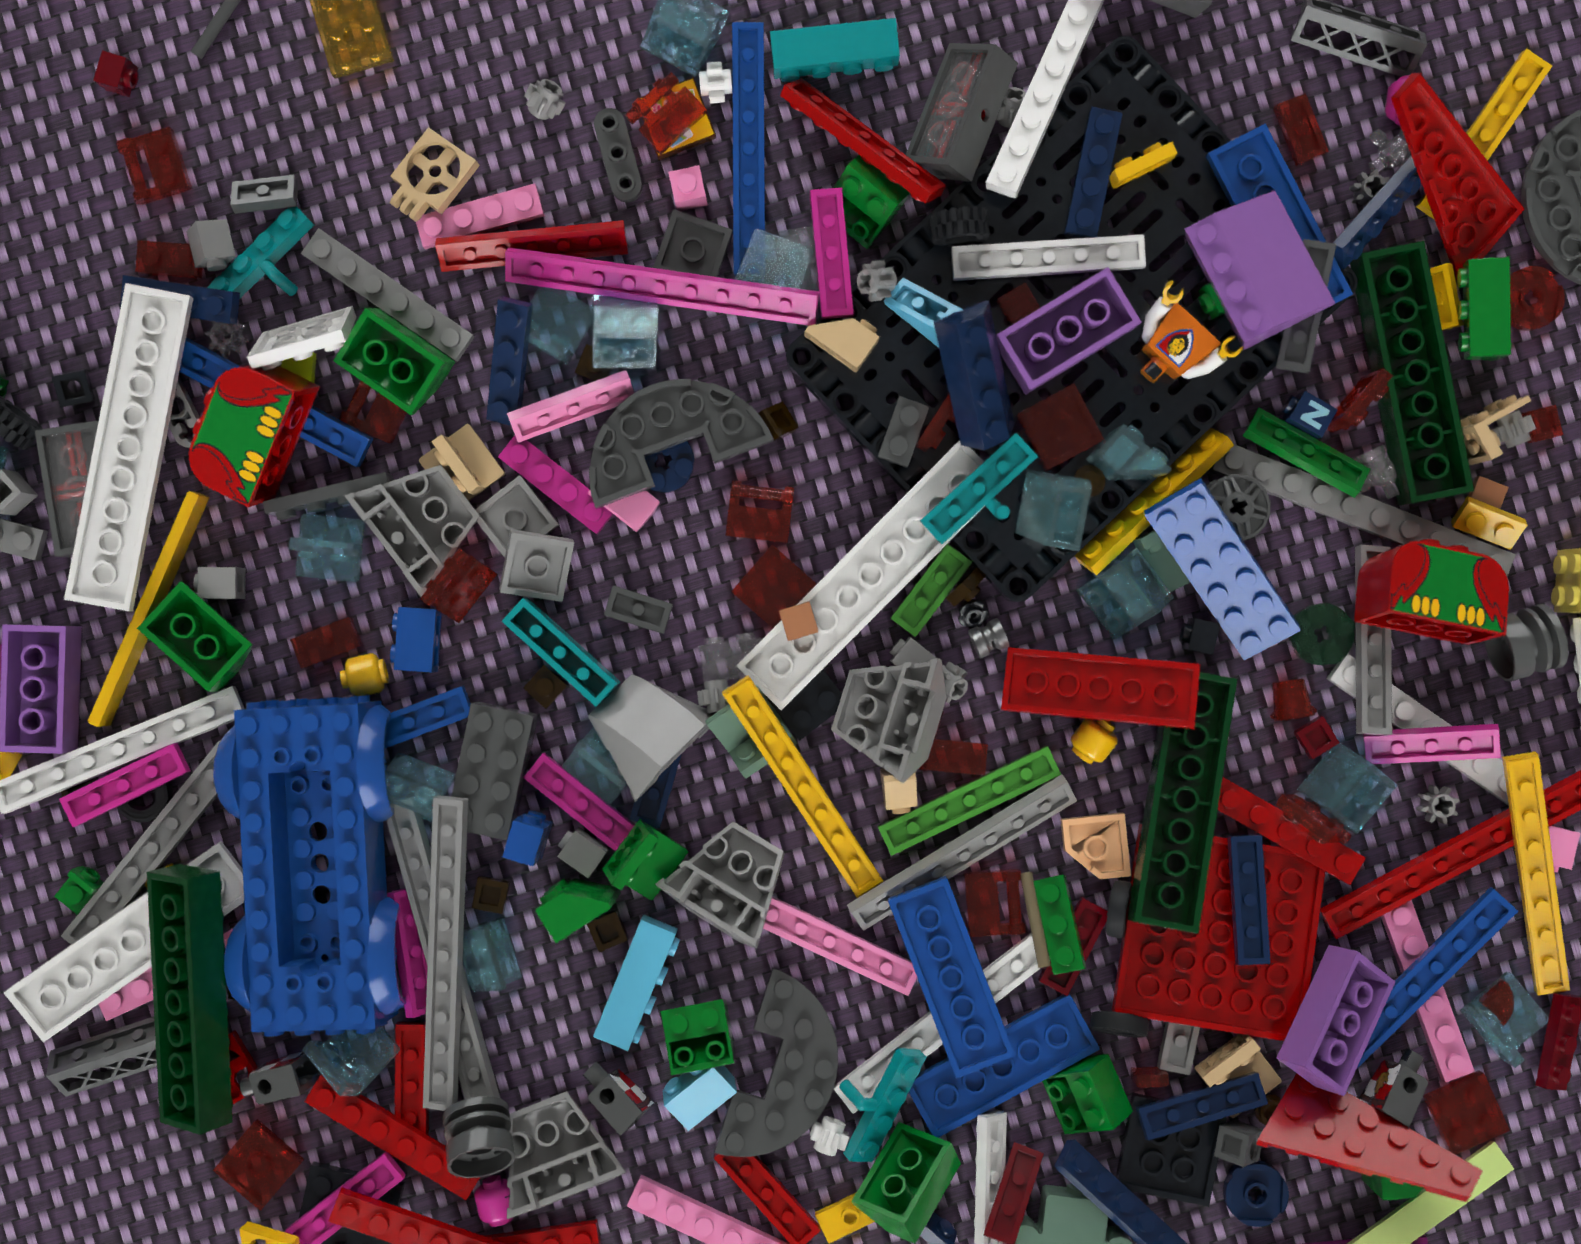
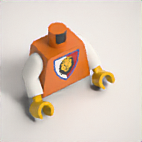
(1179, 342)

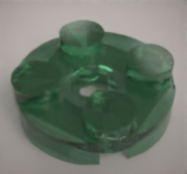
(1339, 630)

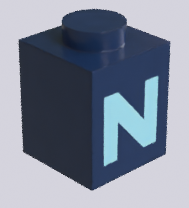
(1308, 414)

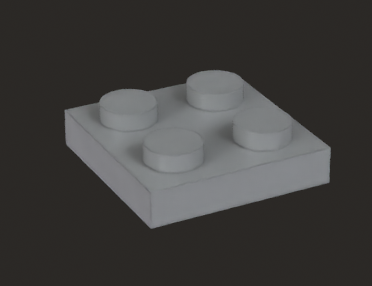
(516, 509)
(536, 565)

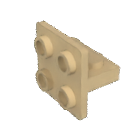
(465, 461)

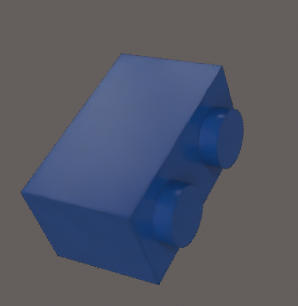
(416, 639)
(527, 838)

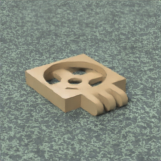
(416, 199)

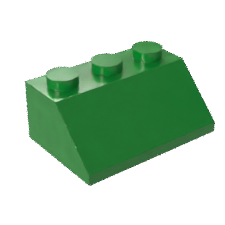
(1485, 309)
(393, 360)
(197, 638)
(573, 905)
(907, 1181)

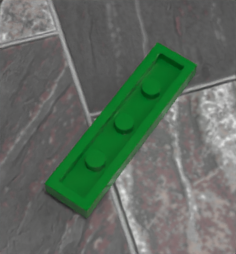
(1306, 452)

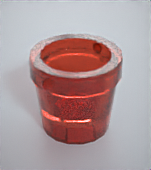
(1291, 700)

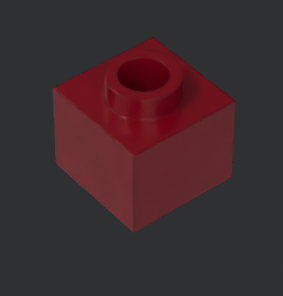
(116, 74)

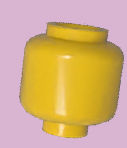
(364, 675)
(1094, 740)

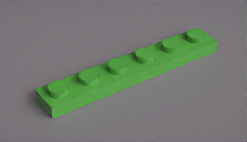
(969, 800)

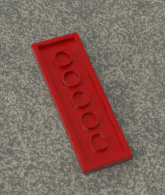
(1101, 687)

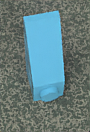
(919, 307)

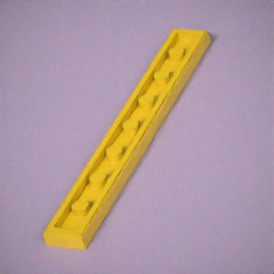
(153, 595)
(802, 785)
(1536, 873)

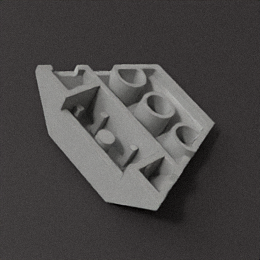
(417, 521)
(892, 714)
(646, 730)
(729, 882)
(555, 1155)

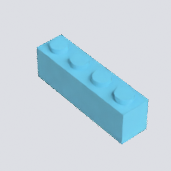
(635, 983)

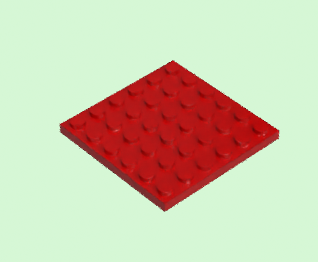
(1195, 976)

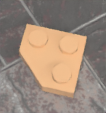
(1098, 843)

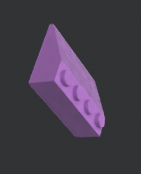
(1258, 268)

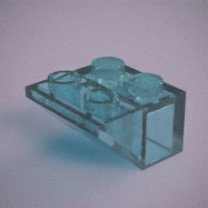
(684, 32)
(623, 333)
(1127, 456)
(1053, 509)
(1125, 593)
(1347, 787)

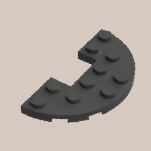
(1554, 197)
(664, 418)
(799, 1079)

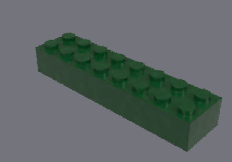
(1408, 341)
(1182, 813)
(189, 997)

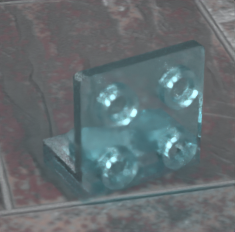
(774, 261)
(558, 323)
(1523, 1023)
(352, 1059)

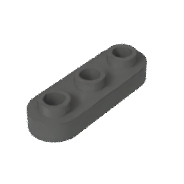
(618, 168)

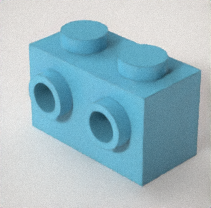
(698, 1094)

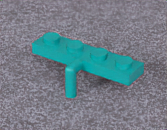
(264, 254)
(980, 490)
(884, 1104)

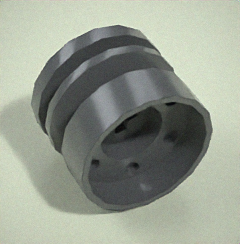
(1252, 501)
(1531, 644)
(478, 1137)

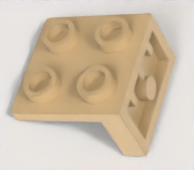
(1479, 440)
(1236, 1059)

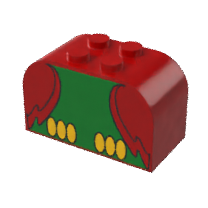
(250, 431)
(1434, 592)

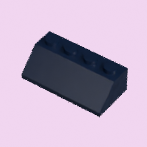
(975, 376)

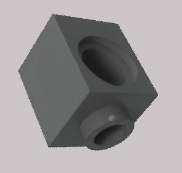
(1238, 1143)

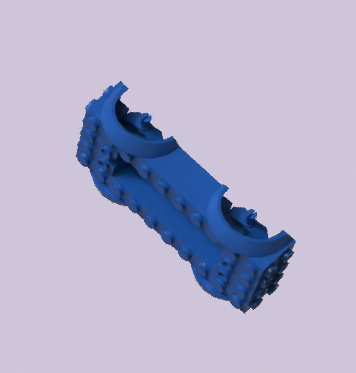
(289, 955)

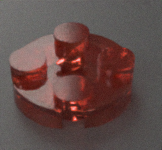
(1544, 288)

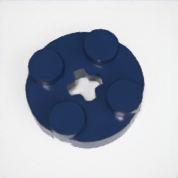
(680, 468)
(1267, 1206)

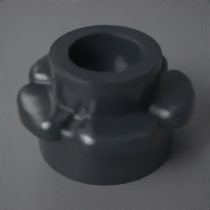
(970, 607)

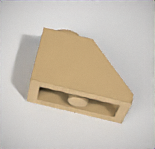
(845, 340)
(898, 795)

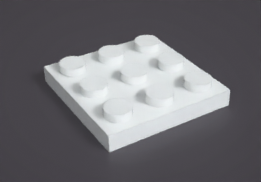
(302, 338)

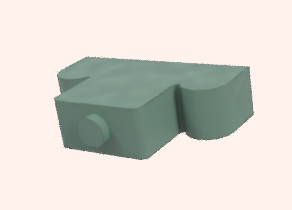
(1069, 1218)

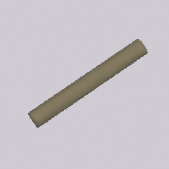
(1035, 920)

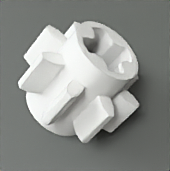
(715, 82)
(829, 1136)

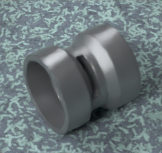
(988, 638)

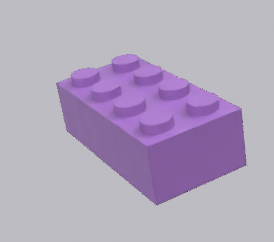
(1067, 330)
(40, 688)
(1336, 1019)

